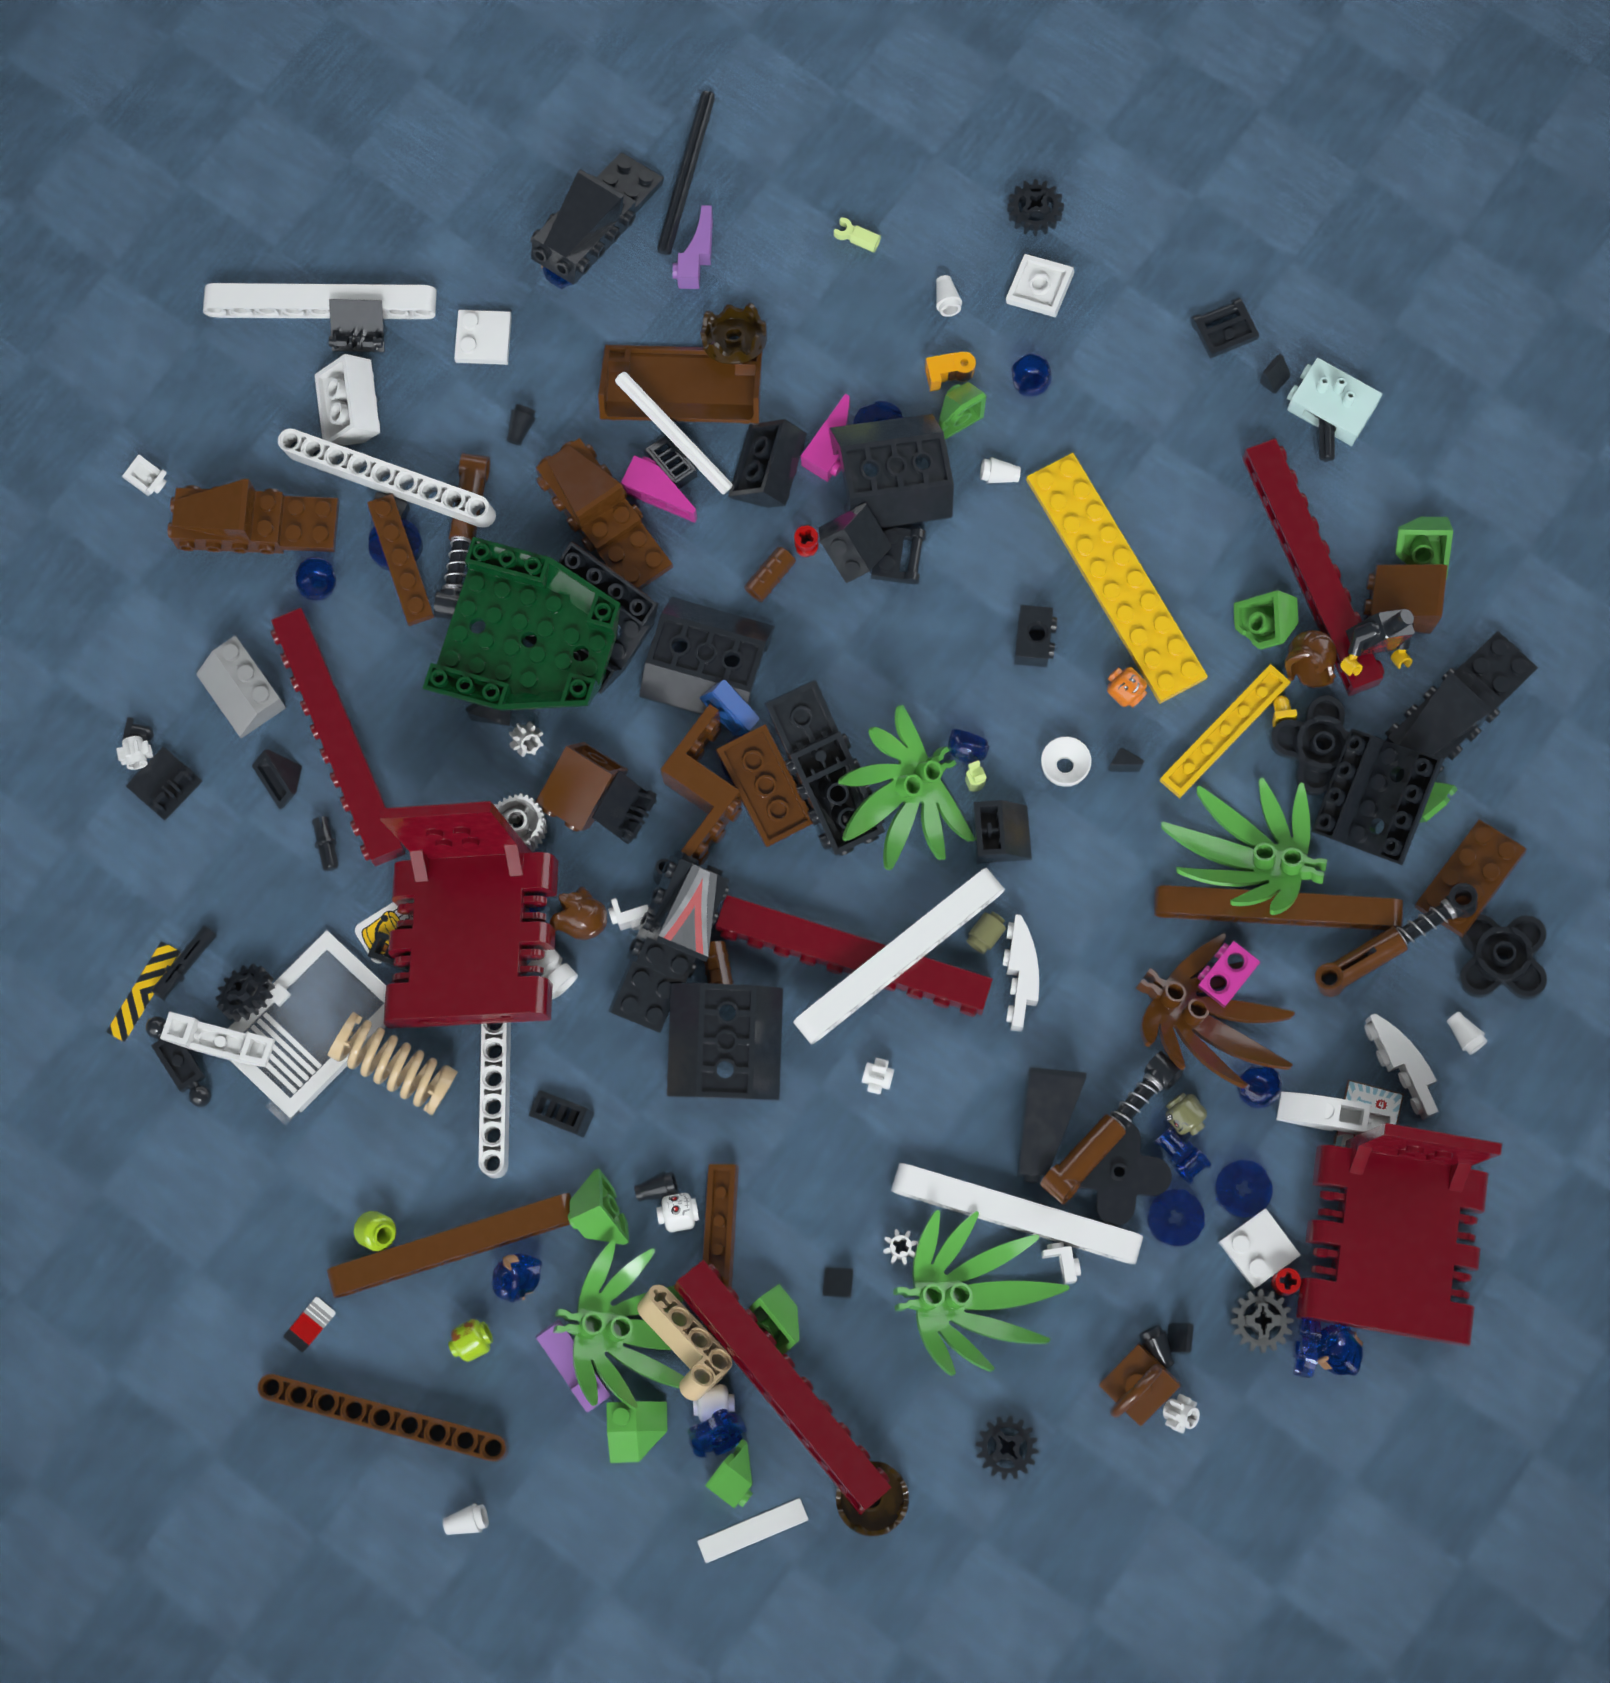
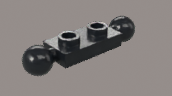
(179, 1064)

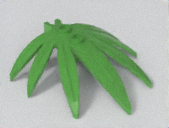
(912, 781)
(1276, 864)
(945, 1297)
(606, 1329)

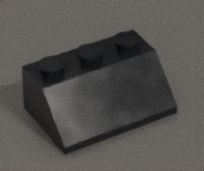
(768, 463)

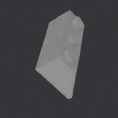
(239, 687)

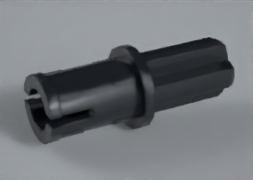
(325, 844)

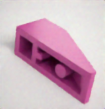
(819, 453)
(650, 484)

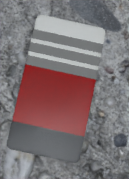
(309, 1324)

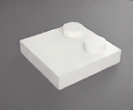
(1040, 285)
(483, 337)
(1259, 1248)

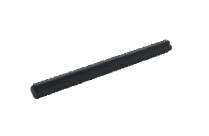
(686, 173)

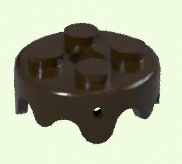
(733, 322)
(886, 1515)

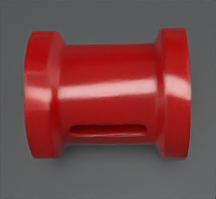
(802, 534)
(1292, 1276)

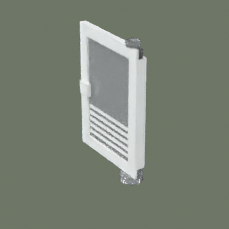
(305, 1018)

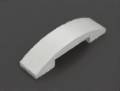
(217, 1041)

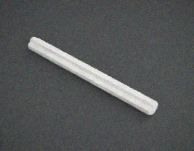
(673, 432)

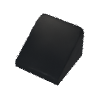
(1275, 374)
(1126, 762)
(838, 1282)
(1180, 1337)

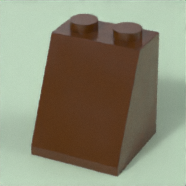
(1408, 587)
(578, 785)

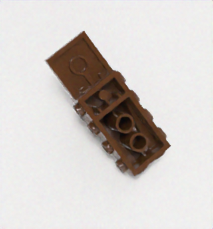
(601, 513)
(250, 520)

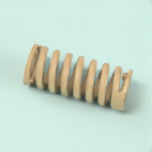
(437, 1087)

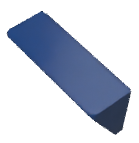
(733, 710)

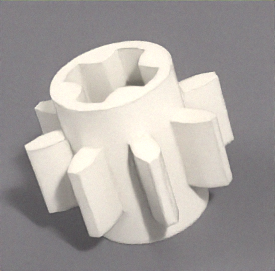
(526, 739)
(134, 752)
(878, 1075)
(897, 1239)
(1181, 1413)

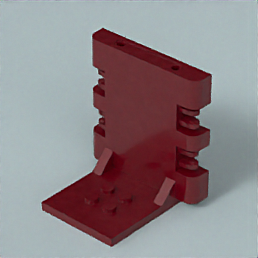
(470, 919)
(1397, 1232)

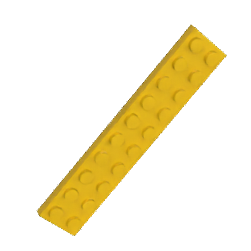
(1116, 578)

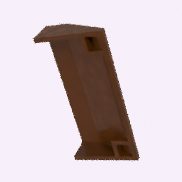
(681, 383)

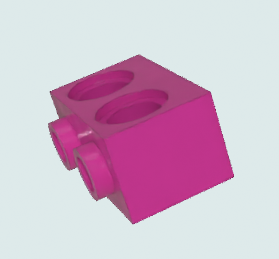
(1233, 977)

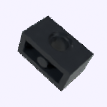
(1029, 651)

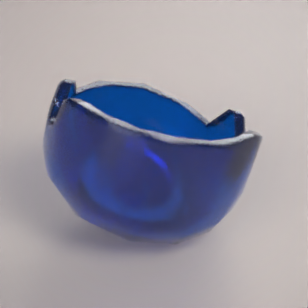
(1031, 375)
(315, 579)
(967, 746)
(1262, 1087)

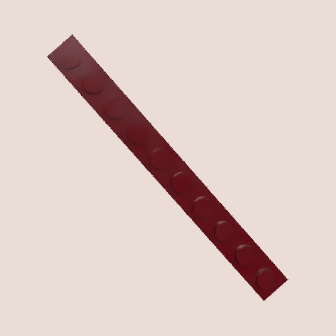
(1309, 557)
(336, 734)
(848, 952)
(783, 1387)

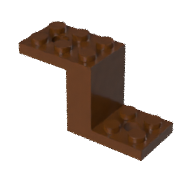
(701, 786)

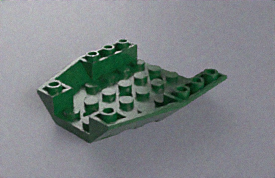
(515, 598)

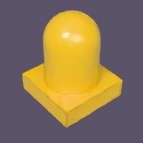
(1283, 710)

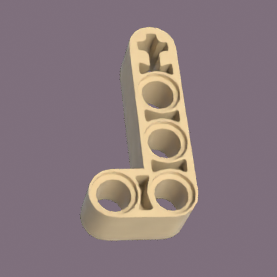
(687, 1339)

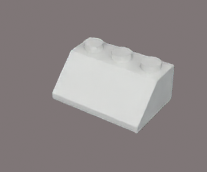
(347, 401)

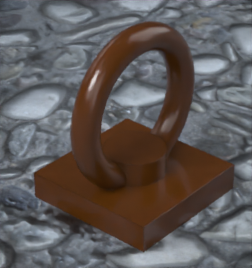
(1139, 1385)

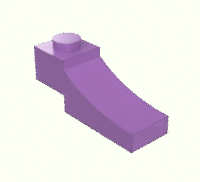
(697, 254)
(560, 1350)

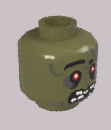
(1186, 1114)

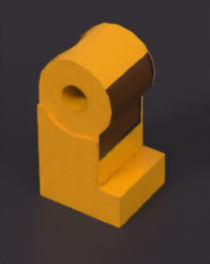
(949, 367)

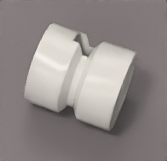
(559, 974)

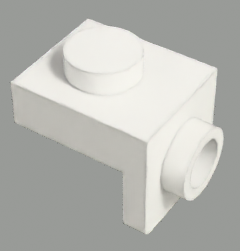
(145, 476)
(627, 919)
(1069, 1267)

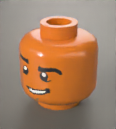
(1126, 687)

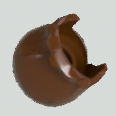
(1311, 659)
(582, 915)

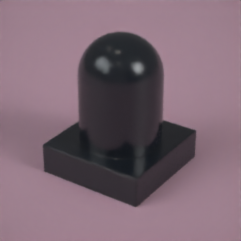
(133, 729)

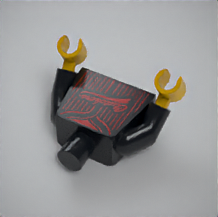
(1380, 634)

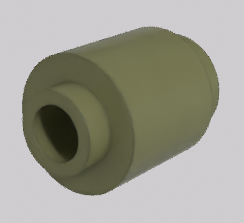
(986, 932)

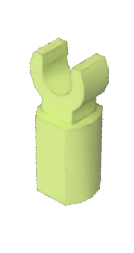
(858, 235)
(975, 777)

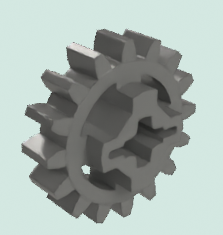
(1261, 1307)

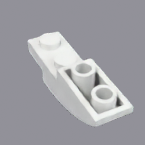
(1022, 963)
(1398, 1052)
(1331, 1113)

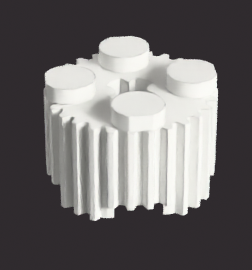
(530, 813)

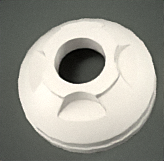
(1069, 749)

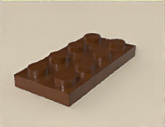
(764, 785)
(1480, 860)

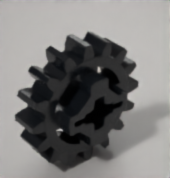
(1035, 217)
(245, 992)
(1017, 1439)

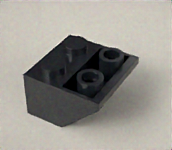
(1001, 831)

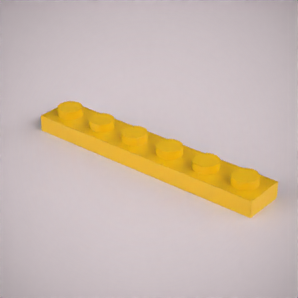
(1225, 731)

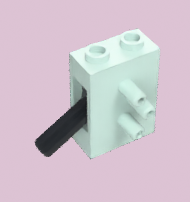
(1333, 404)

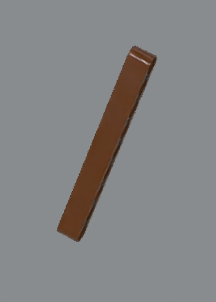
(1307, 910)
(449, 1246)
(369, 1415)

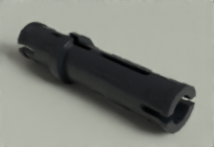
(183, 963)

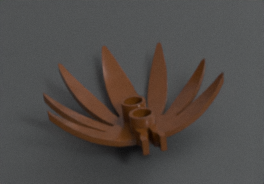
(1179, 1007)

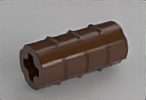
(769, 574)
(717, 965)

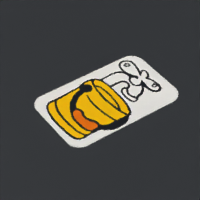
(382, 921)

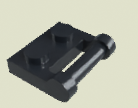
(1227, 334)
(889, 566)

